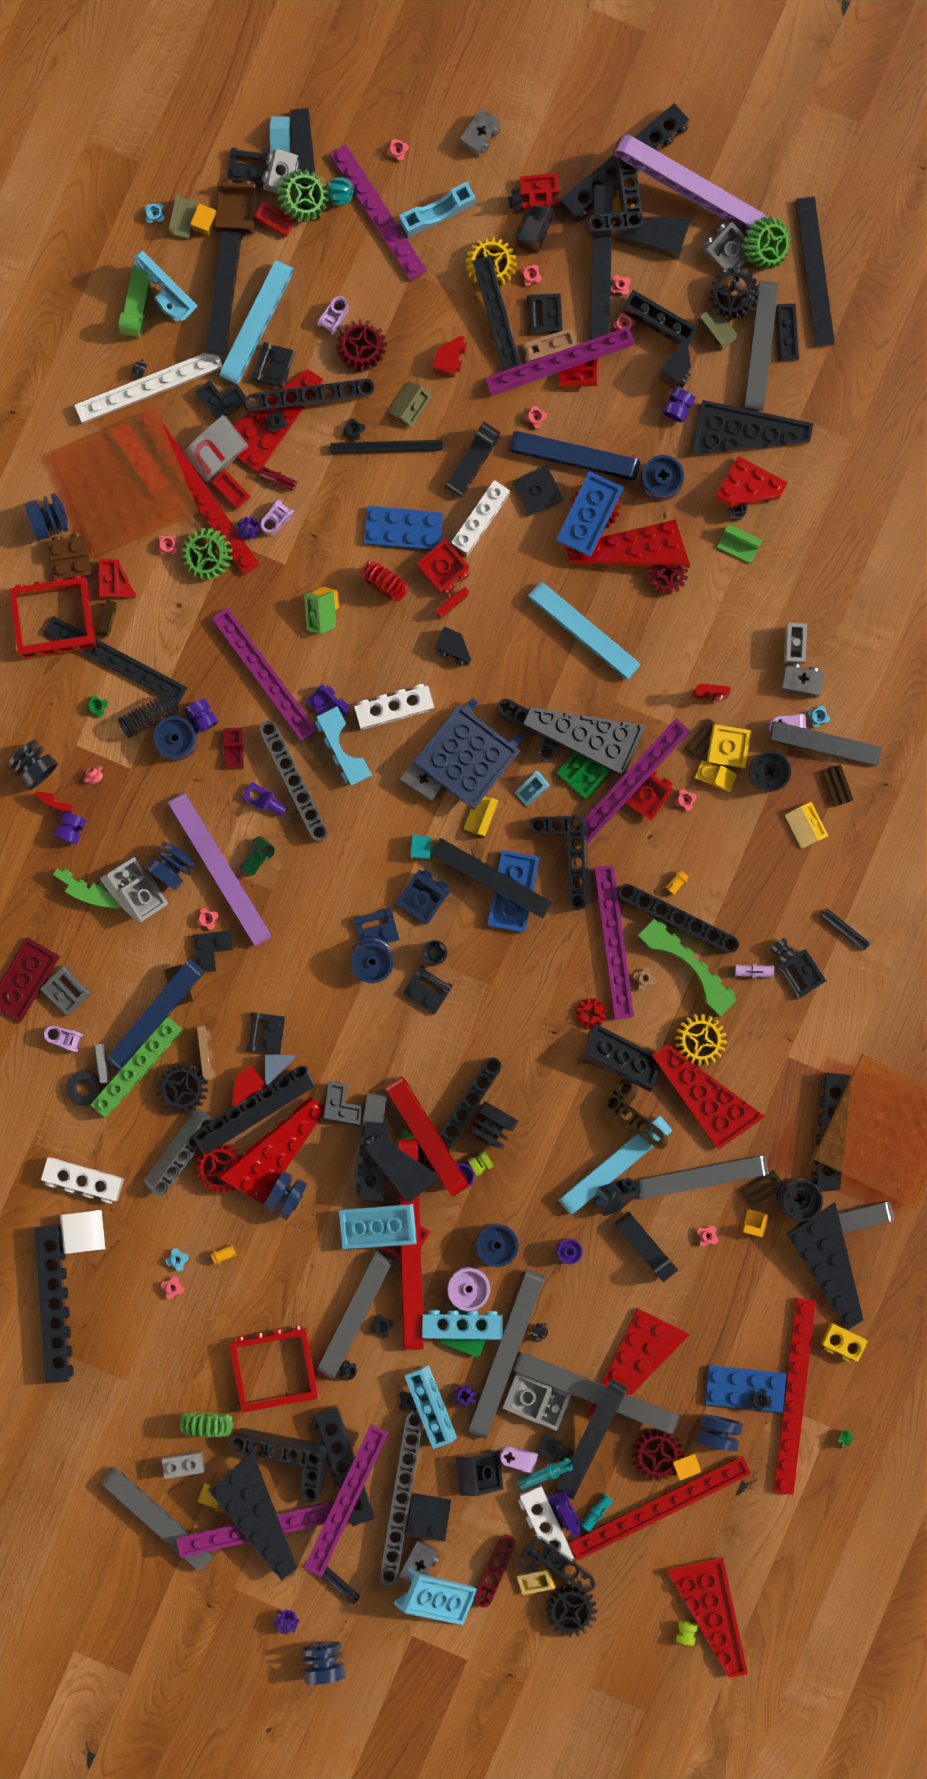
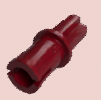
(278, 478)

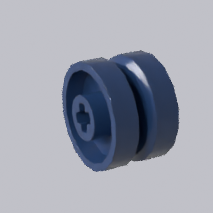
(654, 485)
(179, 749)
(371, 970)
(286, 1196)
(497, 1233)
(719, 1434)

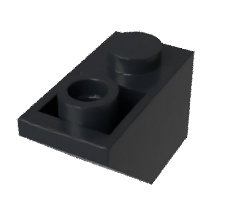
(453, 645)
(615, 1196)

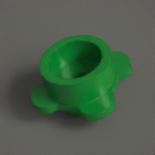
(96, 701)
(845, 1438)

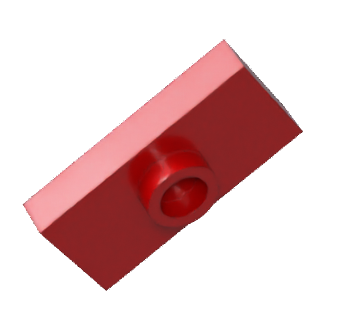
(274, 219)
(231, 489)
(451, 602)

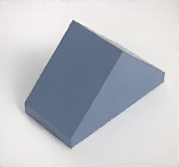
(275, 1066)

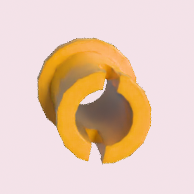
(677, 882)
(223, 1254)

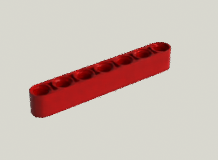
(427, 1136)

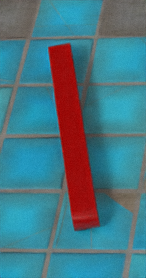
(411, 1270)

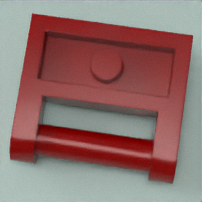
(715, 692)

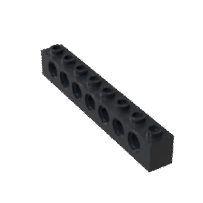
(672, 116)
(53, 1373)

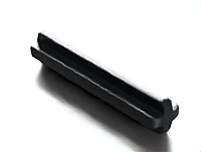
(845, 929)
(340, 1585)

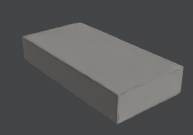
(102, 1063)

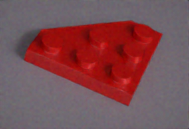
(749, 485)

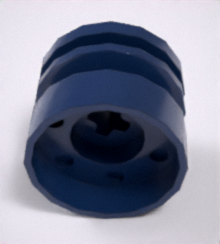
(46, 516)
(170, 865)
(323, 1668)

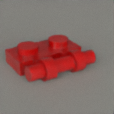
(539, 185)

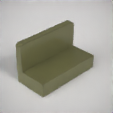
(182, 217)
(718, 328)
(410, 403)

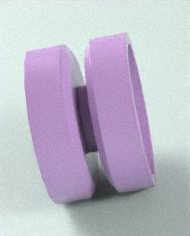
(469, 1277)

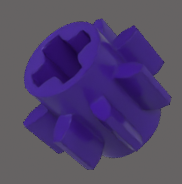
(247, 528)
(461, 1399)
(286, 1622)

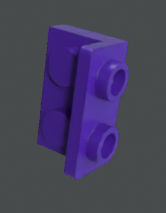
(324, 700)
(564, 1512)

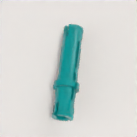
(552, 1471)

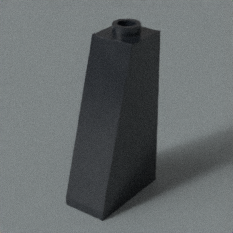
(658, 235)
(402, 1169)

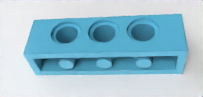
(432, 1330)
(430, 1407)

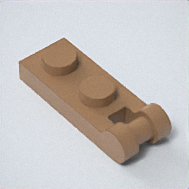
(549, 344)
(206, 1054)

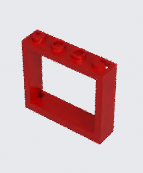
(58, 646)
(259, 1338)

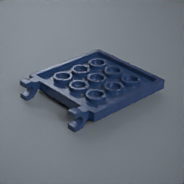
(467, 755)

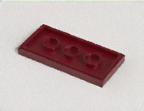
(25, 978)

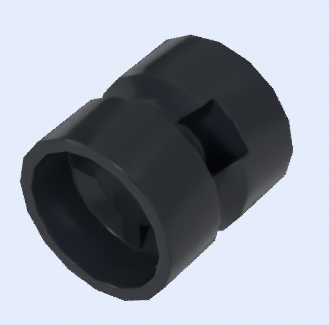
(434, 952)

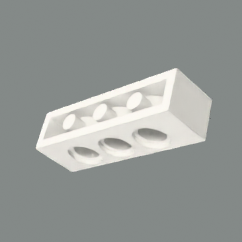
(480, 518)
(423, 705)
(112, 1182)
(537, 1496)

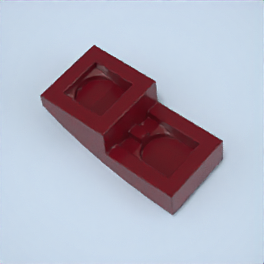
(233, 748)

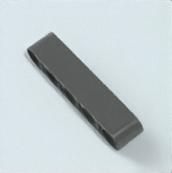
(374, 1113)
(176, 1155)
(865, 1216)

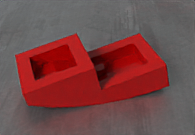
(50, 799)

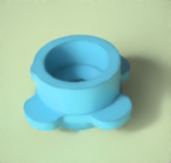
(154, 208)
(819, 711)
(182, 1259)

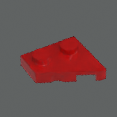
(580, 376)
(113, 580)

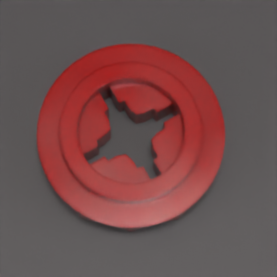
(587, 1004)

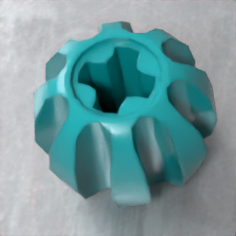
(340, 191)

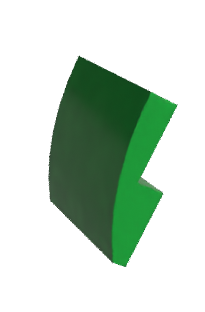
(583, 775)
(470, 1346)

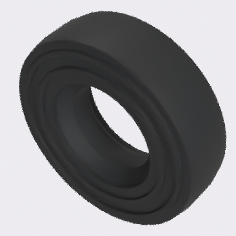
(72, 1087)

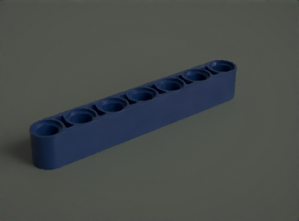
(574, 455)
(155, 1014)

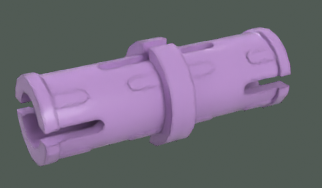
(754, 971)

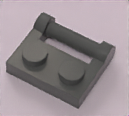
(62, 995)

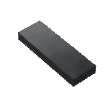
(787, 332)

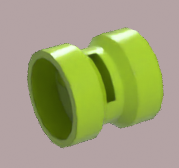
(484, 1160)
(687, 1632)

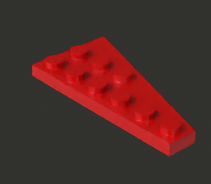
(255, 427)
(638, 548)
(712, 1104)
(271, 1155)
(642, 1351)
(710, 1601)

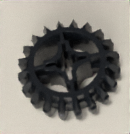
(734, 300)
(198, 1094)
(564, 1615)

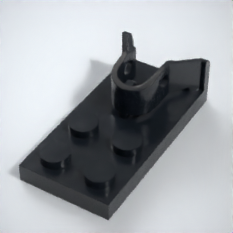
(620, 1057)

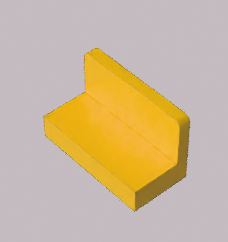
(481, 816)
(806, 825)

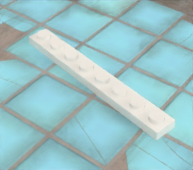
(147, 387)

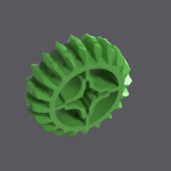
(308, 200)
(772, 245)
(198, 567)
(206, 1424)

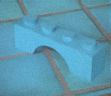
(424, 217)
(354, 768)

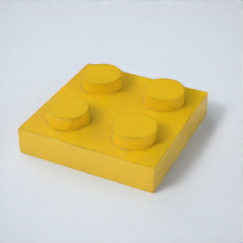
(729, 746)

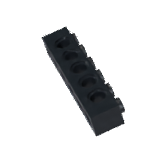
(830, 1080)
(333, 1416)

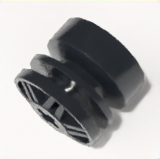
(774, 761)
(35, 768)
(493, 1125)
(807, 1206)

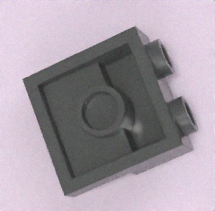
(726, 246)

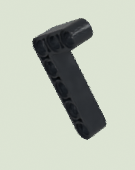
(627, 212)
(572, 851)
(286, 1454)

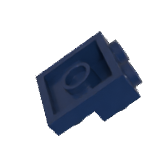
(423, 896)

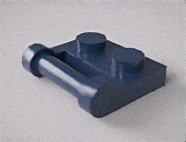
(386, 931)

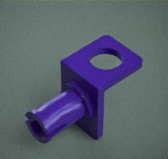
(265, 800)

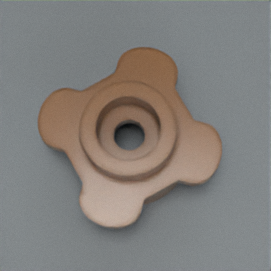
(644, 983)

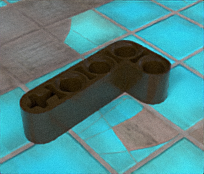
(637, 1119)

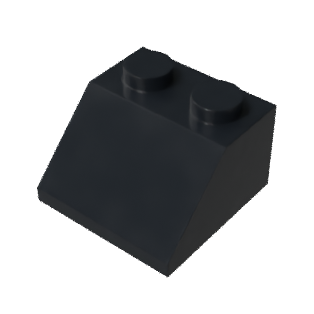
(535, 228)
(677, 367)
(479, 1473)
(429, 1517)

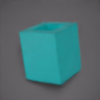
(421, 847)

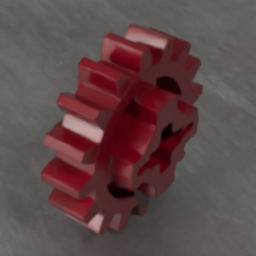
(656, 576)

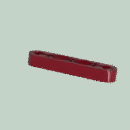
(497, 1571)

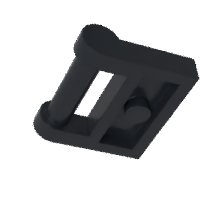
(247, 172)
(550, 310)
(279, 366)
(807, 971)
(422, 994)
(272, 1033)

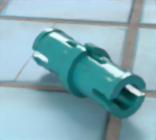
(596, 1512)

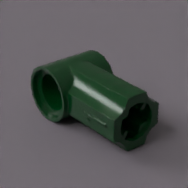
(260, 851)

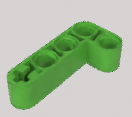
(133, 318)

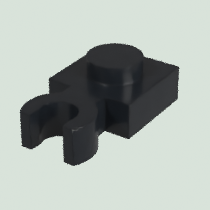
(515, 200)
(551, 1447)

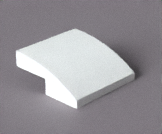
(82, 1231)

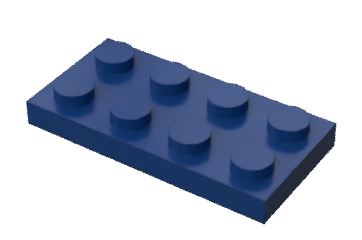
(589, 514)
(403, 528)
(503, 911)
(733, 1386)

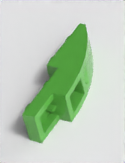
(96, 895)

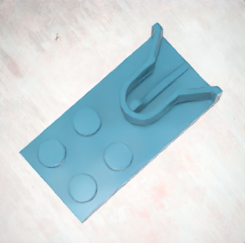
(180, 304)
(377, 1226)
(437, 1598)

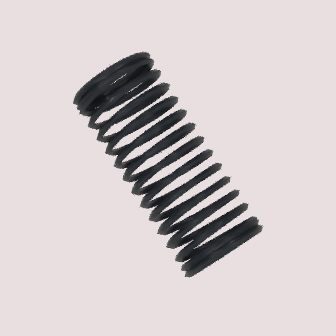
(169, 702)

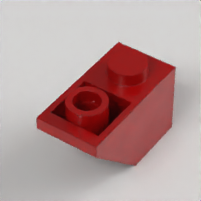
(448, 357)
(246, 1084)

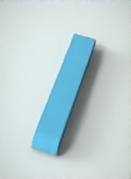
(256, 322)
(584, 630)
(610, 1169)

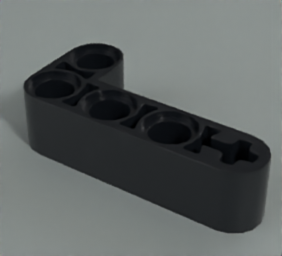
(474, 458)
(554, 747)
(646, 1246)
(559, 1566)

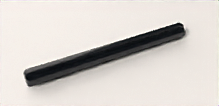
(386, 446)

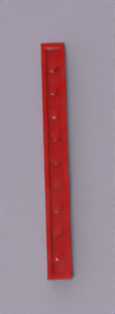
(213, 512)
(794, 1396)
(659, 1507)

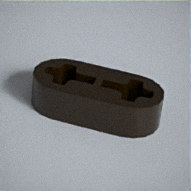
(107, 618)

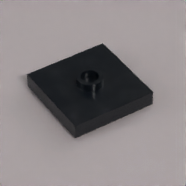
(538, 490)

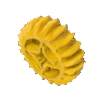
(484, 249)
(716, 1046)

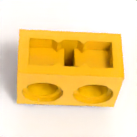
(845, 1338)

